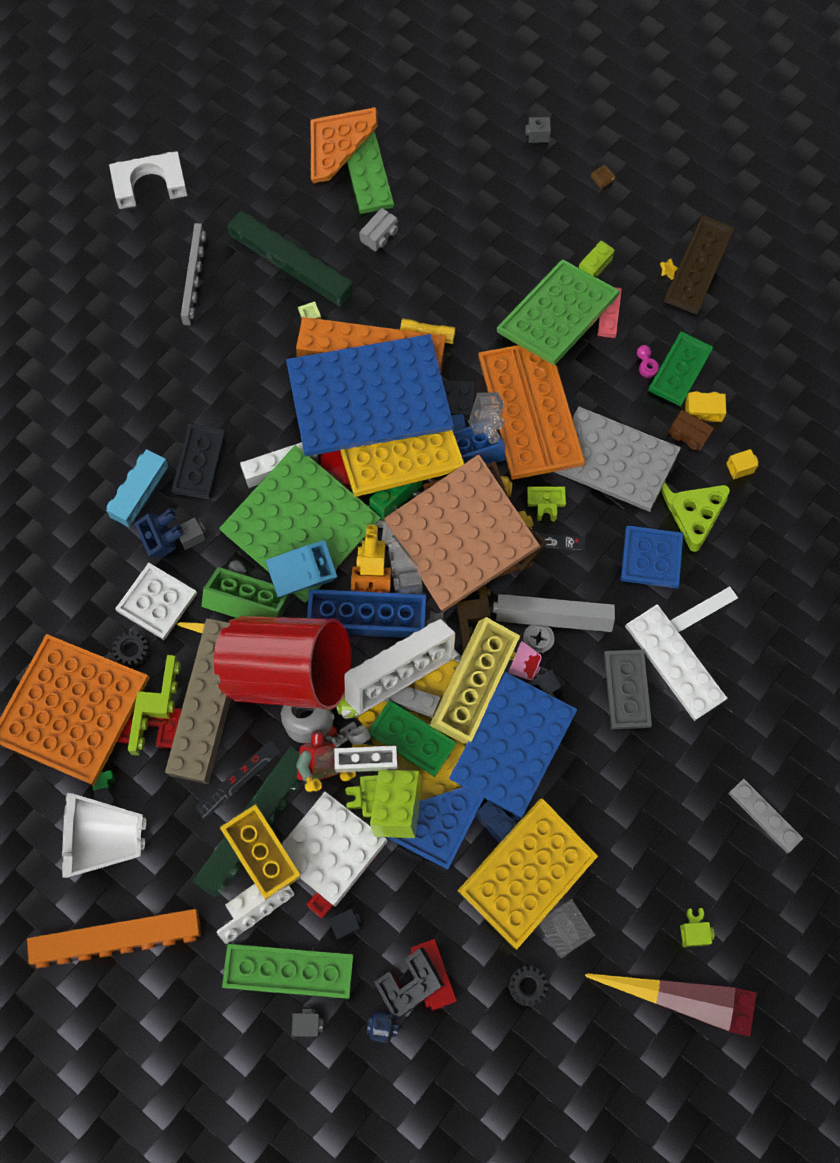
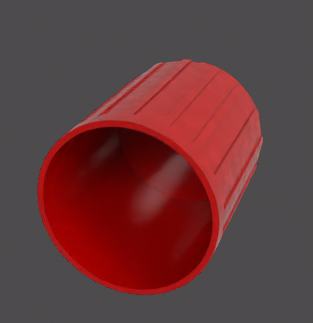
(283, 661)

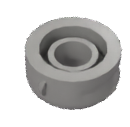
(301, 729)

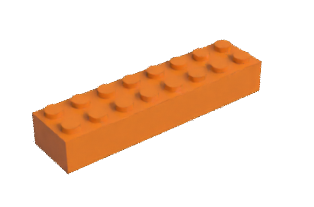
(325, 336)

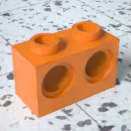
(371, 583)

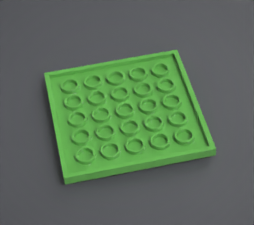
(298, 508)

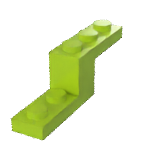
(153, 705)

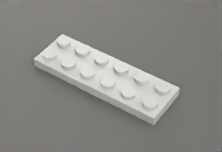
(676, 662)

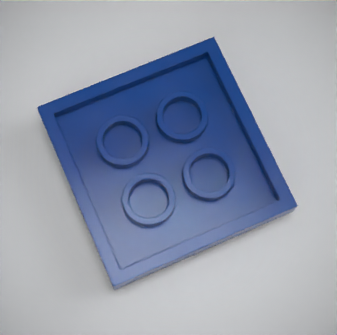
(652, 556)

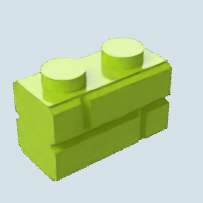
(597, 259)

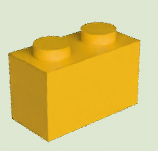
(706, 406)

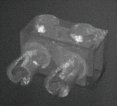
(487, 415)

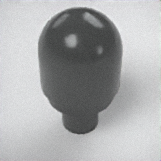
(238, 567)

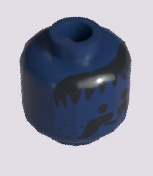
(382, 1027)

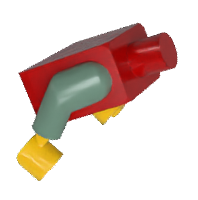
(318, 762)

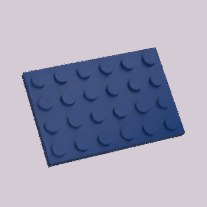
(513, 745)

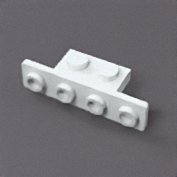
(249, 909)

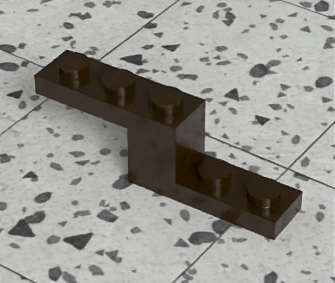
(472, 612)

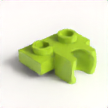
(546, 500)
(364, 795)

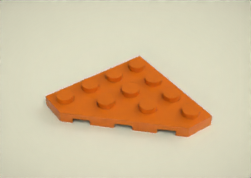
(336, 140)

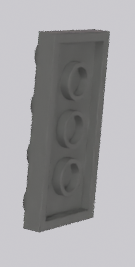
(627, 689)

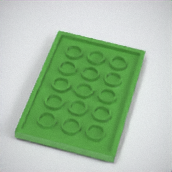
(558, 312)

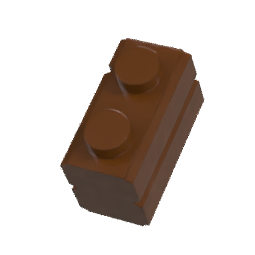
(690, 430)

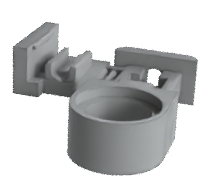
(356, 736)

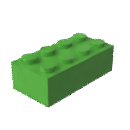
(242, 596)

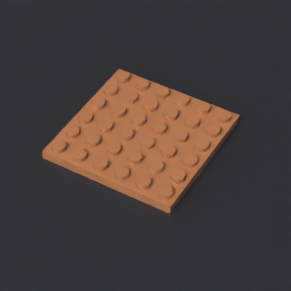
(462, 533)

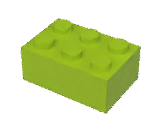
(396, 804)

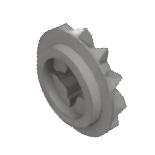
(546, 634)

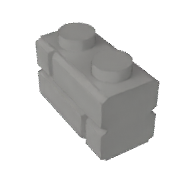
(379, 230)

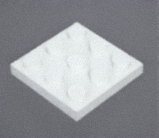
(156, 601)

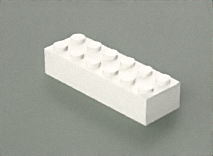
(399, 666)

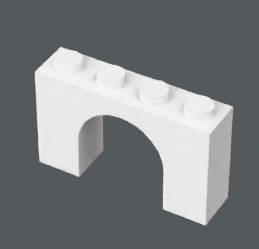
(126, 174)

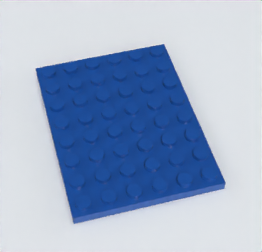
(368, 395)

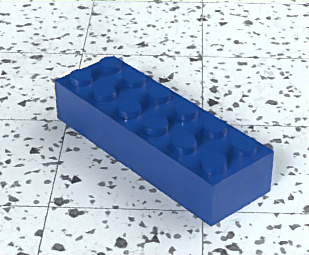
(370, 612)

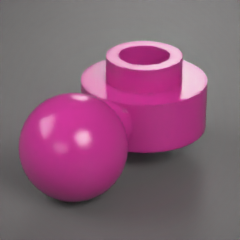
(644, 353)

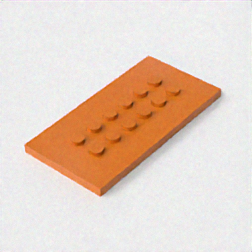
(536, 414)

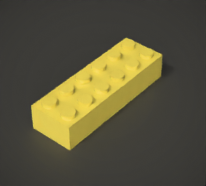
(475, 680)

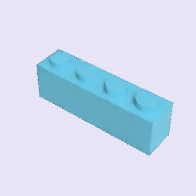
(137, 488)

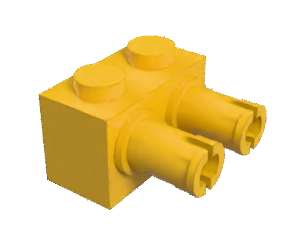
(372, 553)

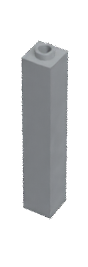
(554, 613)

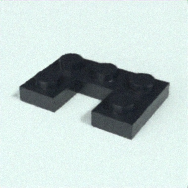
(403, 999)

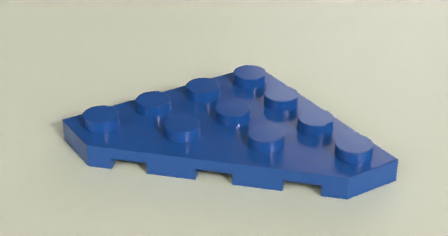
(442, 825)

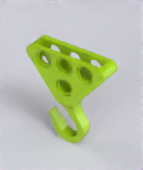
(693, 520)

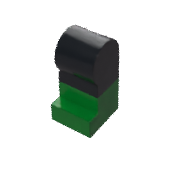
(102, 788)

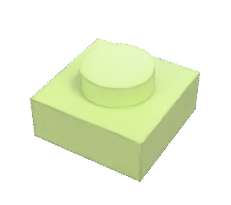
(309, 310)

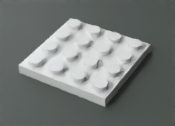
(331, 848)

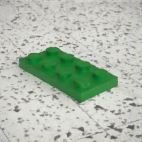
(680, 369)
(413, 738)

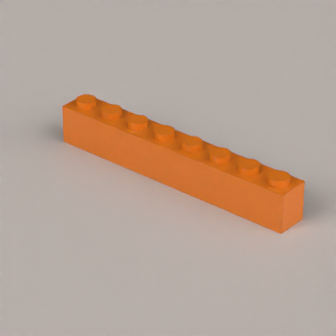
(114, 937)

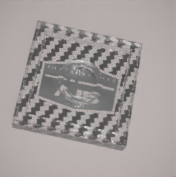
(566, 928)

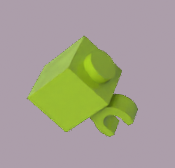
(696, 933)

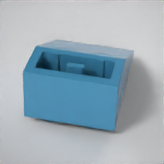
(301, 569)

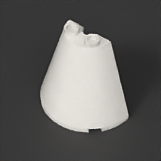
(98, 835)

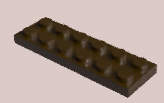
(699, 264)

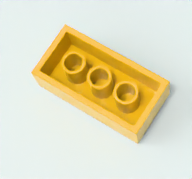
(260, 852)

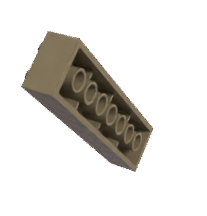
(201, 716)

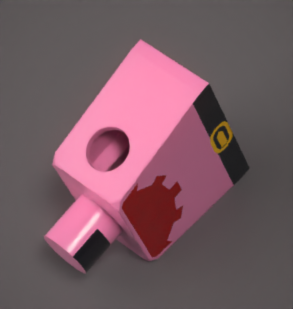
(524, 663)

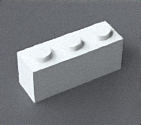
(365, 759)

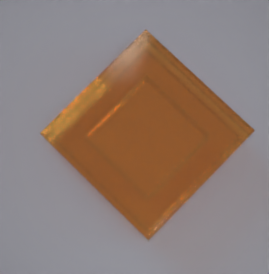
(603, 176)

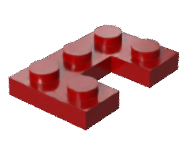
(166, 730)

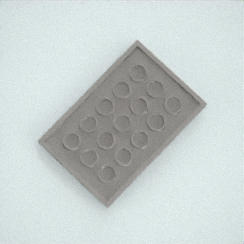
(621, 459)

